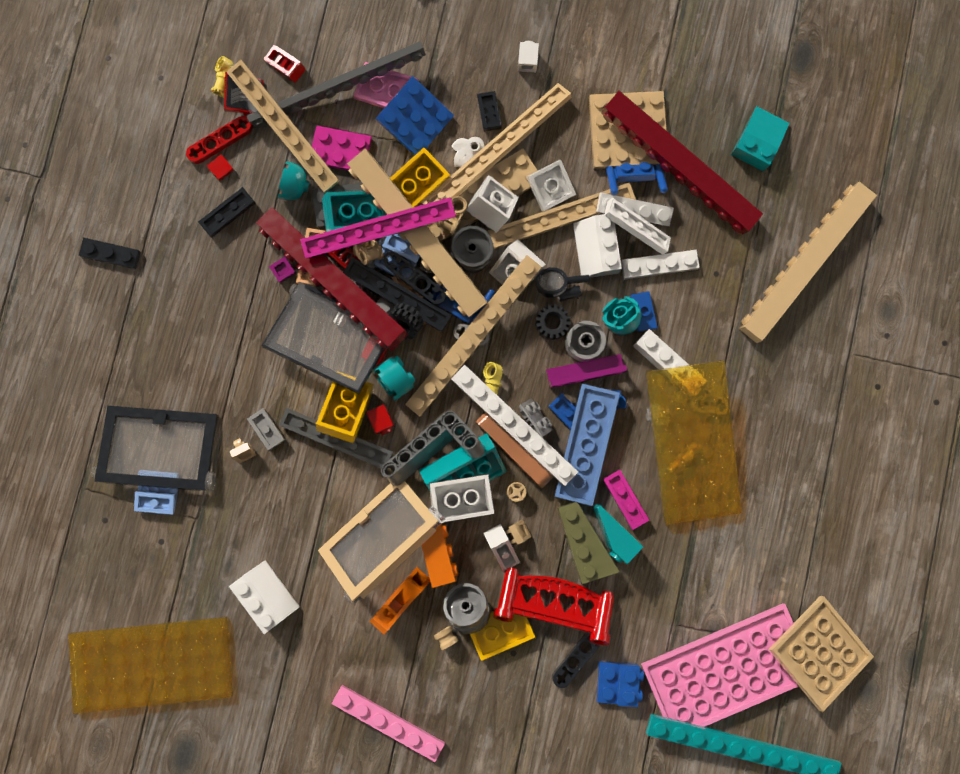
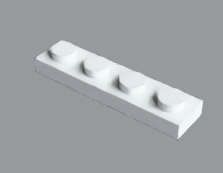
(648, 211)
(637, 226)
(660, 264)

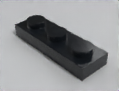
(226, 212)
(109, 253)

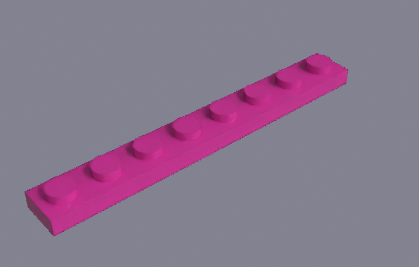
(378, 227)

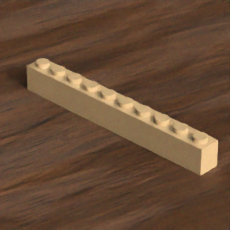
(421, 239)
(808, 261)

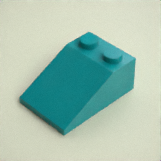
(760, 139)
(348, 208)
(617, 538)

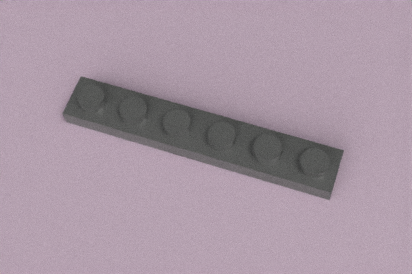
(360, 448)

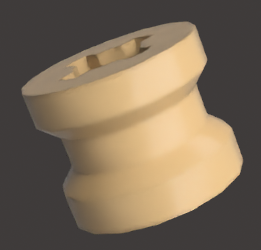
(514, 493)
(446, 638)

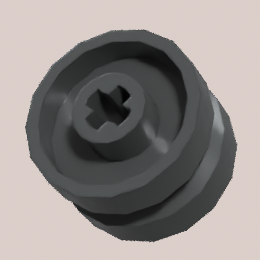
(472, 238)
(467, 608)

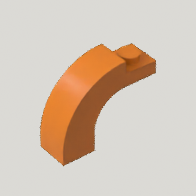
(400, 600)

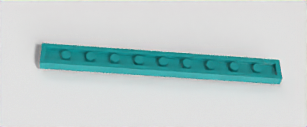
(740, 747)

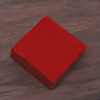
(220, 167)

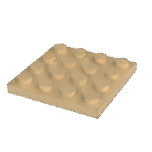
(611, 146)
(821, 653)

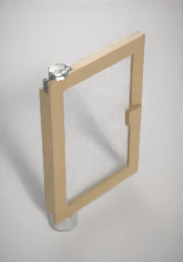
(379, 539)

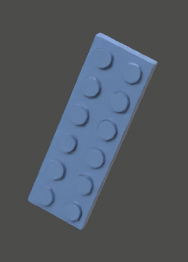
(588, 442)

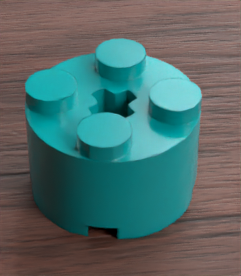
(394, 377)

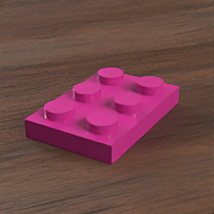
(339, 146)

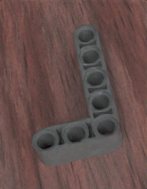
(429, 443)

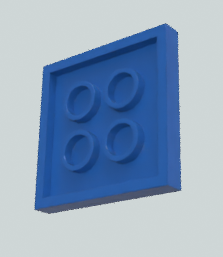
(414, 116)

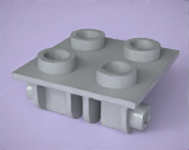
(532, 410)

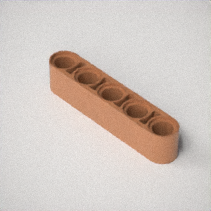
(515, 451)

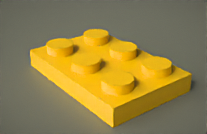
(501, 635)

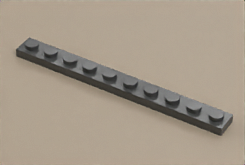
(344, 82)

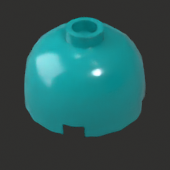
(293, 182)
(622, 316)

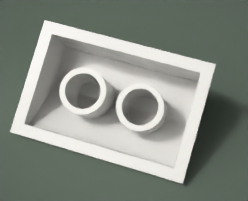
(597, 246)
(462, 498)
(264, 596)

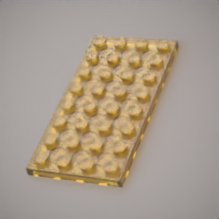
(694, 442)
(150, 665)

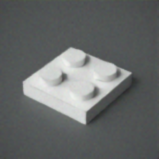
(551, 185)

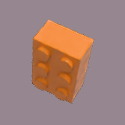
(438, 558)

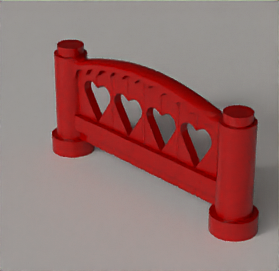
(513, 602)

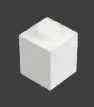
(528, 56)

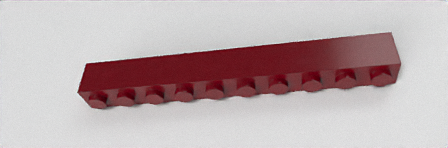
(681, 163)
(334, 281)

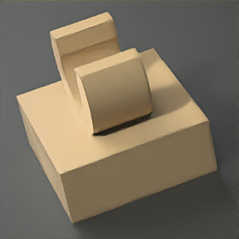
(242, 451)
(519, 532)

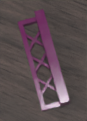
(585, 371)

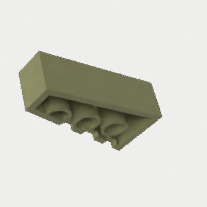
(585, 546)

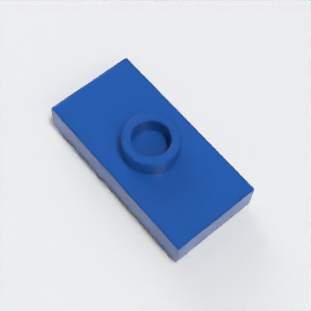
(648, 317)

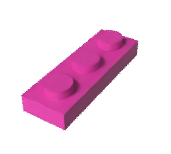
(625, 499)

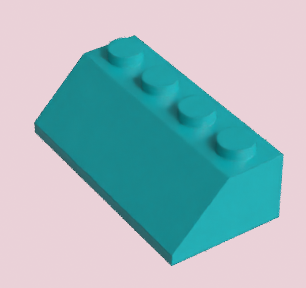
(460, 465)

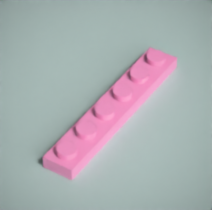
(388, 723)

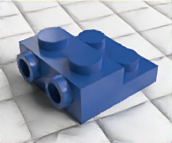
(619, 683)

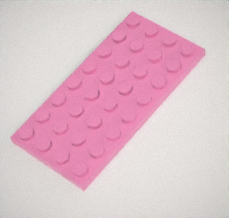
(722, 671)

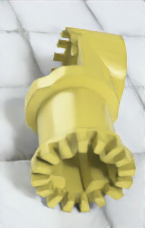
(222, 66)
(493, 381)

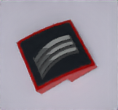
(235, 99)

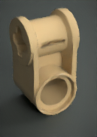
(453, 224)
(368, 251)

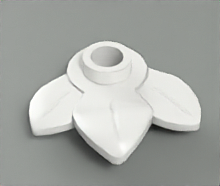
(465, 151)

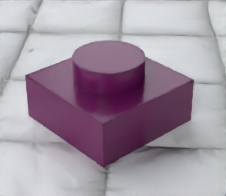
(282, 269)

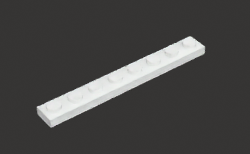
(514, 425)

